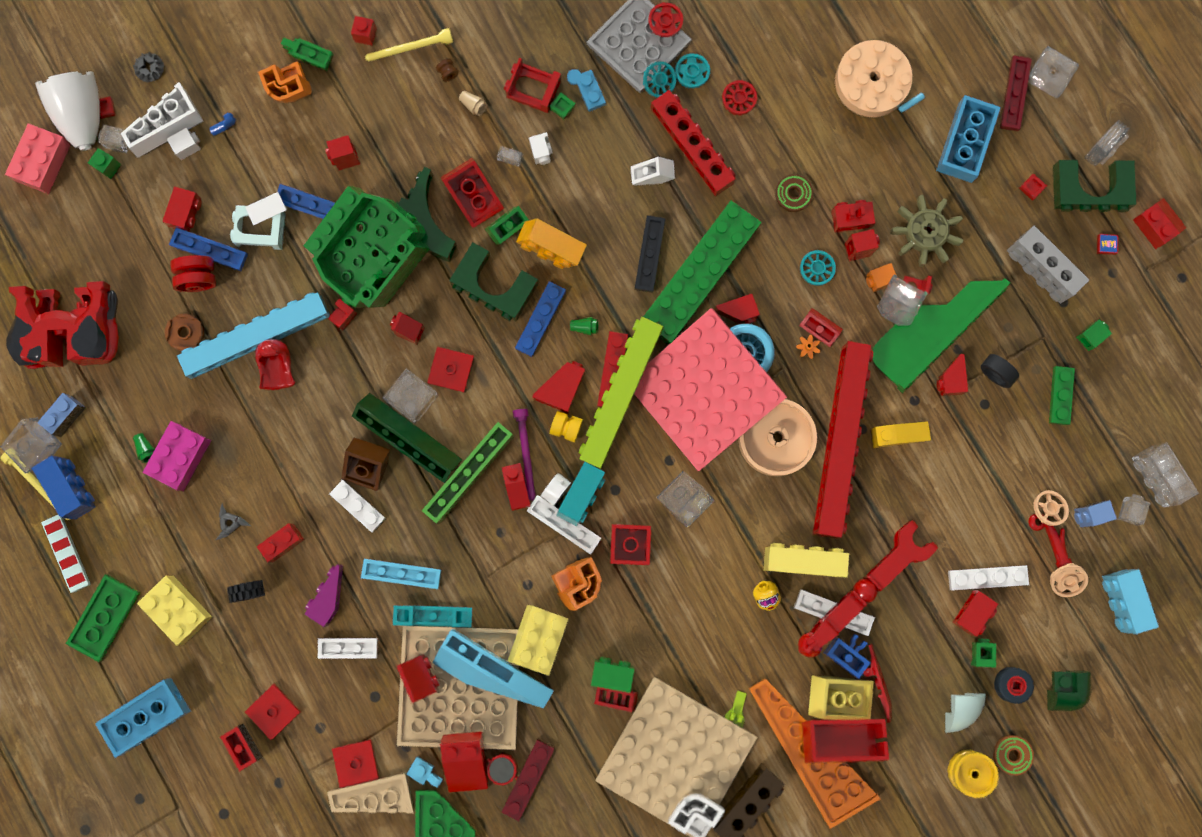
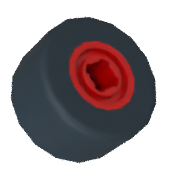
(1006, 685)

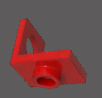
(923, 285)

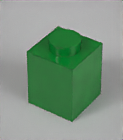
(104, 163)
(1094, 334)

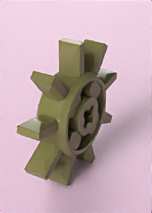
(935, 224)

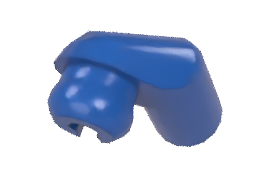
(220, 127)

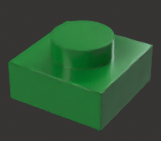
(562, 105)

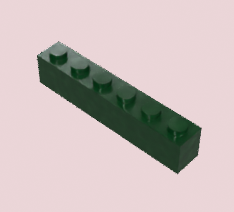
(406, 437)

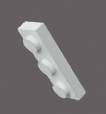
(357, 506)
(348, 648)

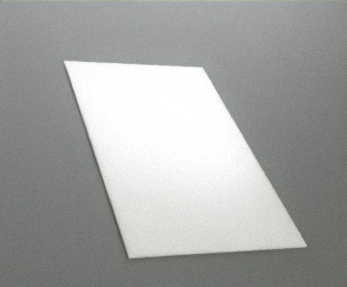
(265, 208)

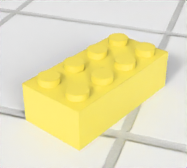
(811, 561)

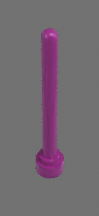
(521, 417)

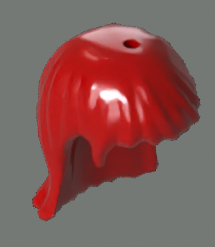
(274, 365)

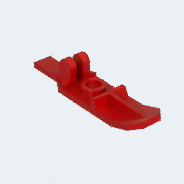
(875, 669)

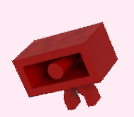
(853, 216)

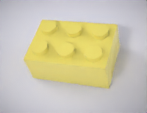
(174, 610)
(538, 639)

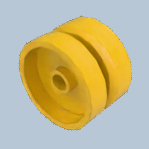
(977, 784)

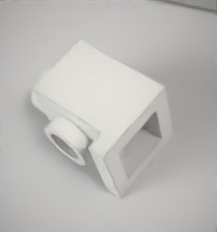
(540, 148)

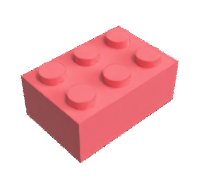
(38, 158)

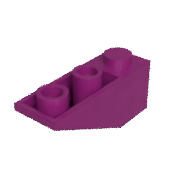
(327, 600)

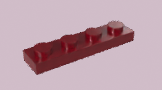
(1015, 93)
(527, 780)

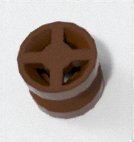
(447, 70)

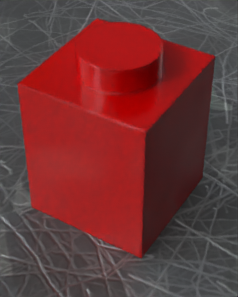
(363, 30)

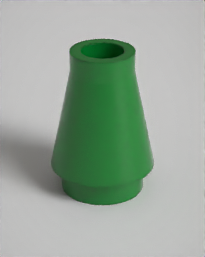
(586, 326)
(143, 448)

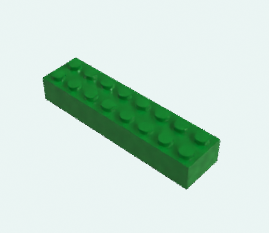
(702, 270)

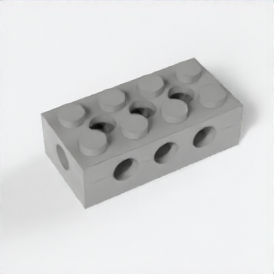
(1051, 262)

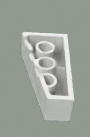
(162, 121)

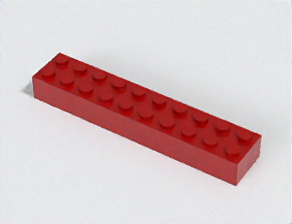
(842, 440)

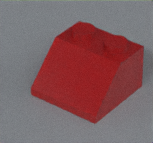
(1159, 223)
(418, 678)

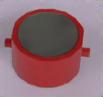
(502, 769)

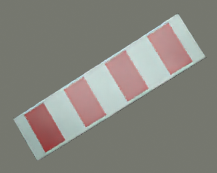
(66, 553)

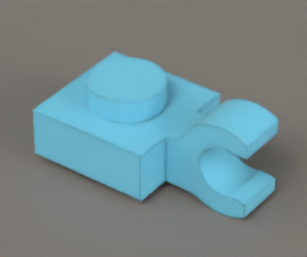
(422, 771)

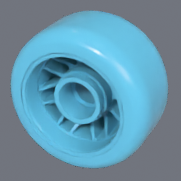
(757, 342)

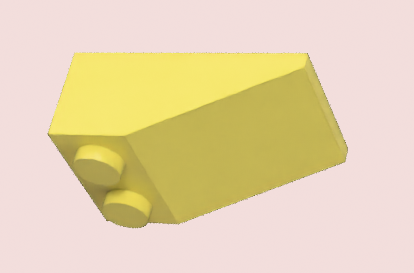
(840, 698)

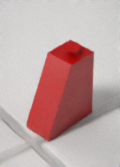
(561, 387)

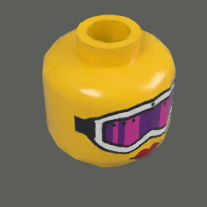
(767, 595)

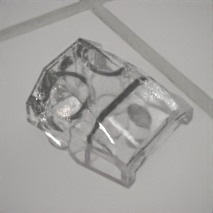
(901, 302)

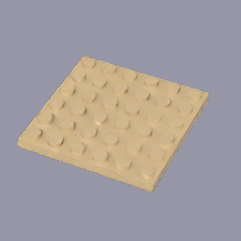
(456, 704)
(674, 751)

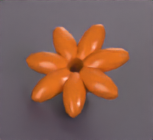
(805, 349)

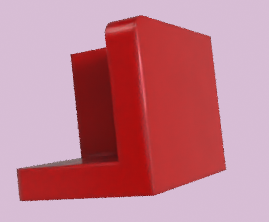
(342, 315)

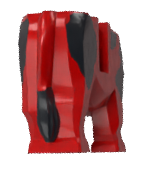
(39, 330)

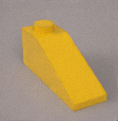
(900, 434)

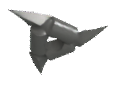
(223, 523)

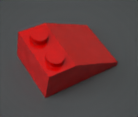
(472, 192)
(464, 761)

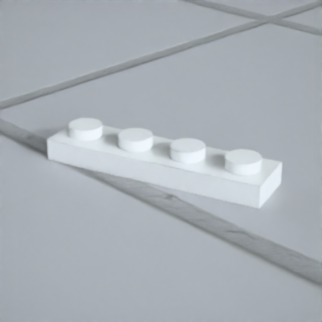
(578, 535)
(988, 577)
(820, 606)

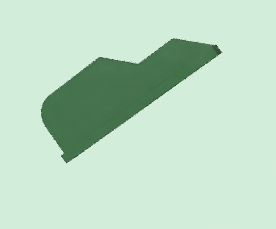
(911, 349)

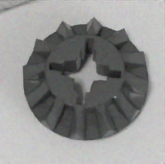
(156, 67)

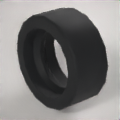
(999, 371)

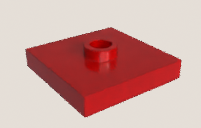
(450, 369)
(272, 711)
(355, 763)

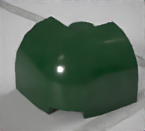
(1069, 690)

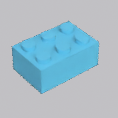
(1129, 601)

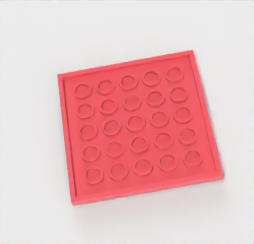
(707, 389)

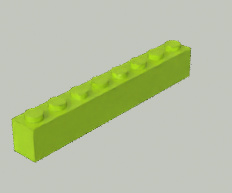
(621, 392)

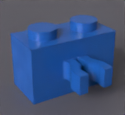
(847, 656)

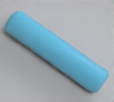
(910, 103)

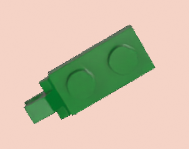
(308, 52)

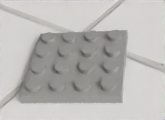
(631, 46)

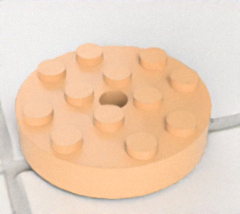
(868, 96)
(782, 457)

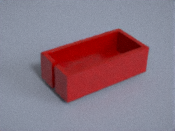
(844, 741)

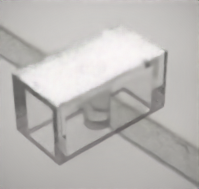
(509, 156)

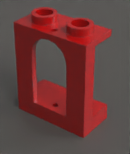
(522, 70)

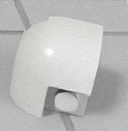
(696, 815)

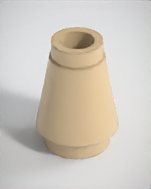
(474, 103)

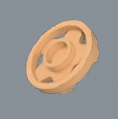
(1068, 579)

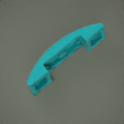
(432, 616)

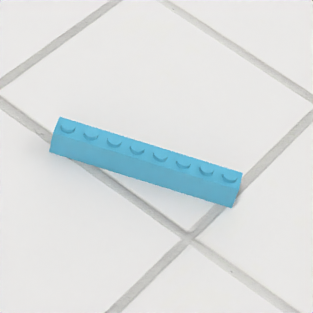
(247, 337)

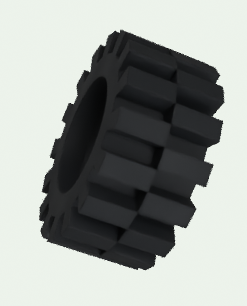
(245, 591)

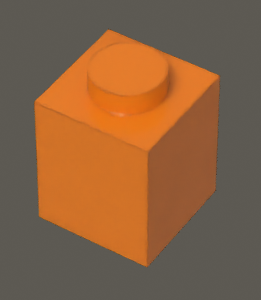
(880, 277)

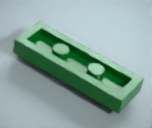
(1061, 395)

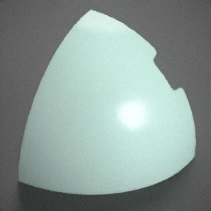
(964, 711)

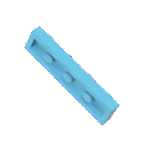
(401, 573)

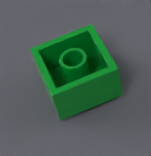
(612, 675)

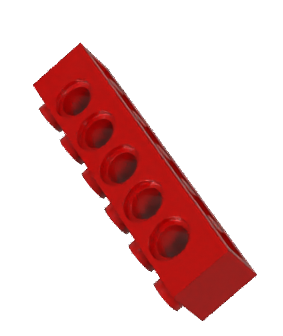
(716, 183)

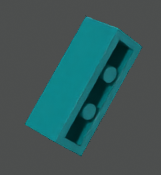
(581, 494)

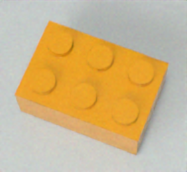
(550, 243)

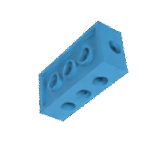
(113, 726)

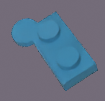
(588, 88)

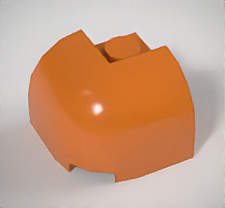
(285, 84)
(578, 583)

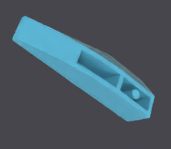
(488, 671)

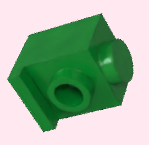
(989, 656)

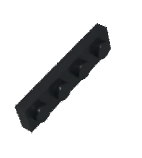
(649, 254)

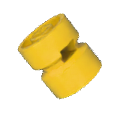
(566, 426)

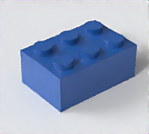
(64, 487)

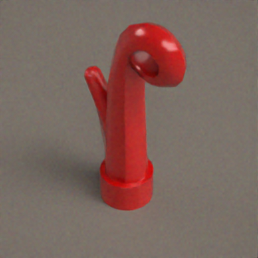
(1057, 541)

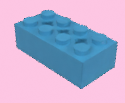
(973, 148)

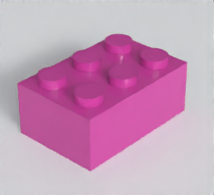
(176, 456)

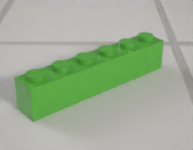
(468, 473)

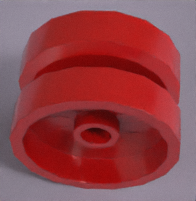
(192, 273)

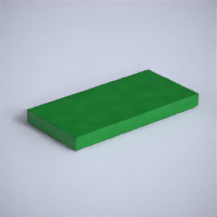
(102, 618)

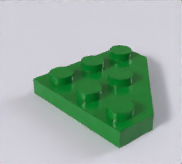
(438, 817)

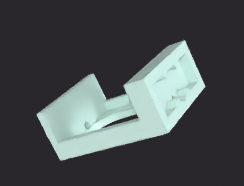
(274, 240)

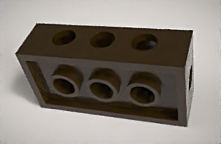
(747, 794)

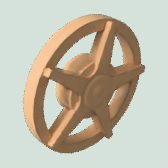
(1051, 508)

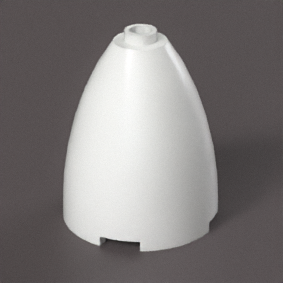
(72, 106)

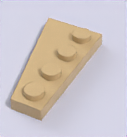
(380, 795)

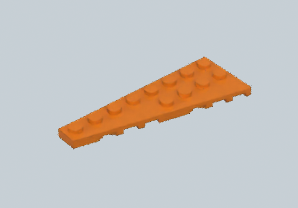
(832, 786)

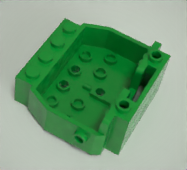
(354, 269)

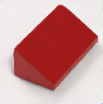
(821, 327)

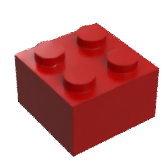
(630, 544)

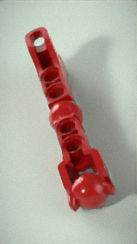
(866, 590)

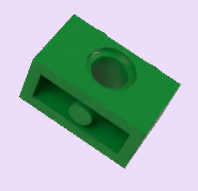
(507, 225)

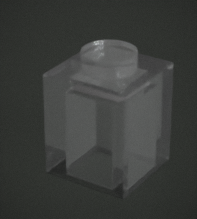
(111, 138)
(1134, 510)

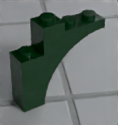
(417, 205)

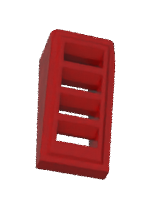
(632, 703)

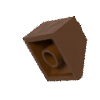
(365, 464)

